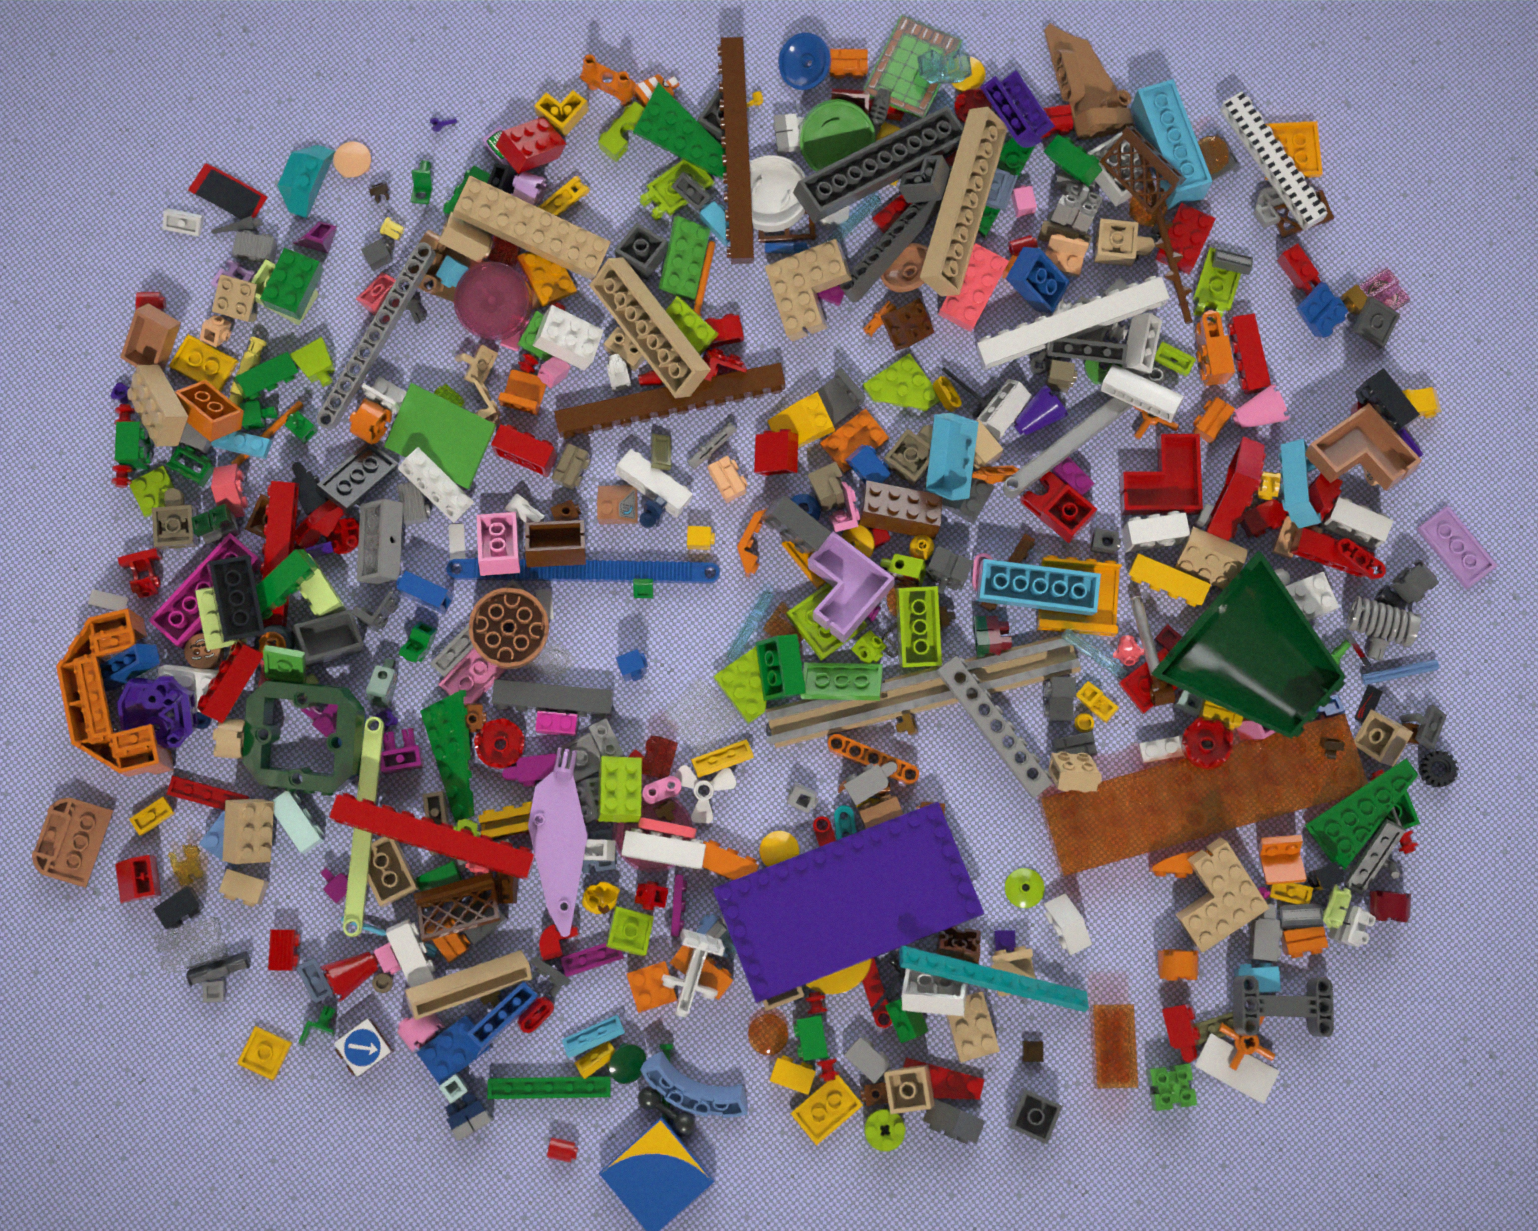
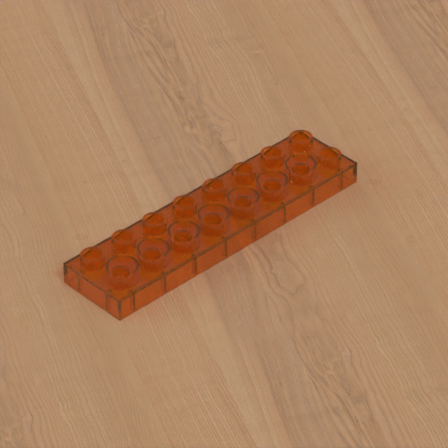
(1188, 803)

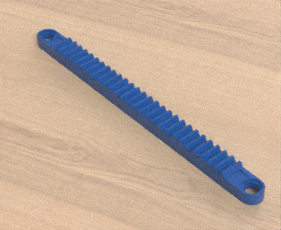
(596, 572)

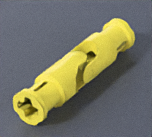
(250, 360)

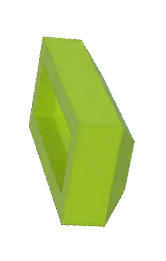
(1183, 361)

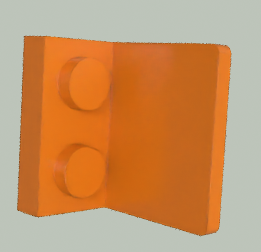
(523, 392)
(1282, 859)

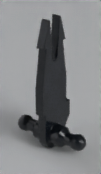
(983, 401)
(901, 973)

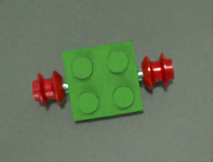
(527, 339)

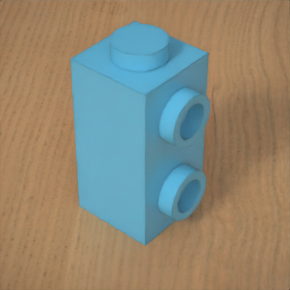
(714, 218)

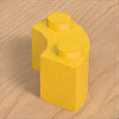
(1424, 401)

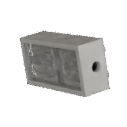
(379, 541)

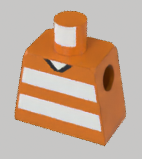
(645, 89)

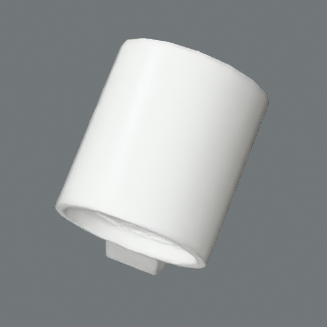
(524, 510)

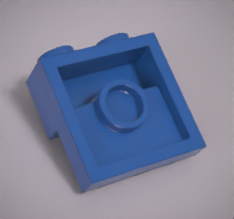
(1322, 311)

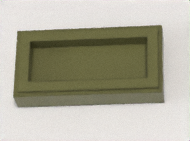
(660, 451)

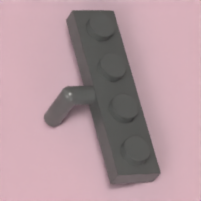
(1376, 857)

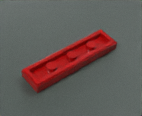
(201, 793)

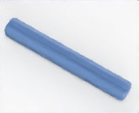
(1398, 672)

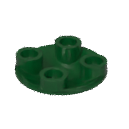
(626, 1063)

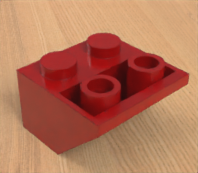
(1323, 493)
(138, 878)

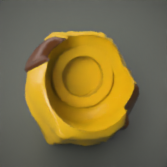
(600, 897)

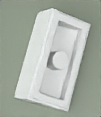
(183, 222)

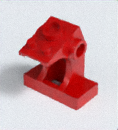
(139, 563)

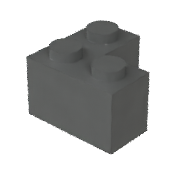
(928, 183)
(1060, 697)
(954, 1122)

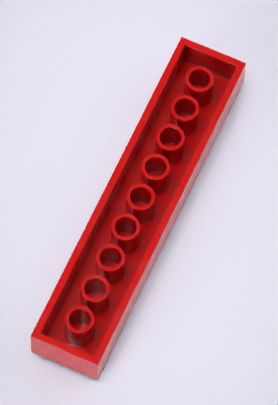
(432, 837)

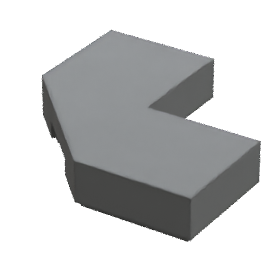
(1264, 206)

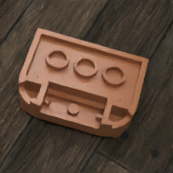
(71, 840)

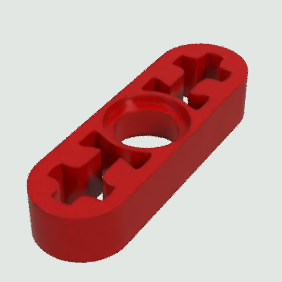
(1374, 562)

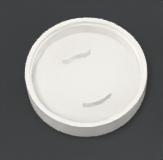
(772, 194)

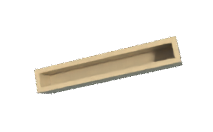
(468, 984)

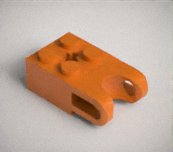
(1213, 351)

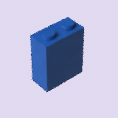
(424, 592)

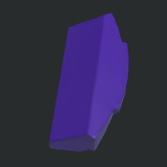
(320, 550)

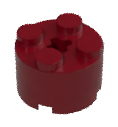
(1390, 905)

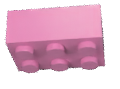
(498, 543)

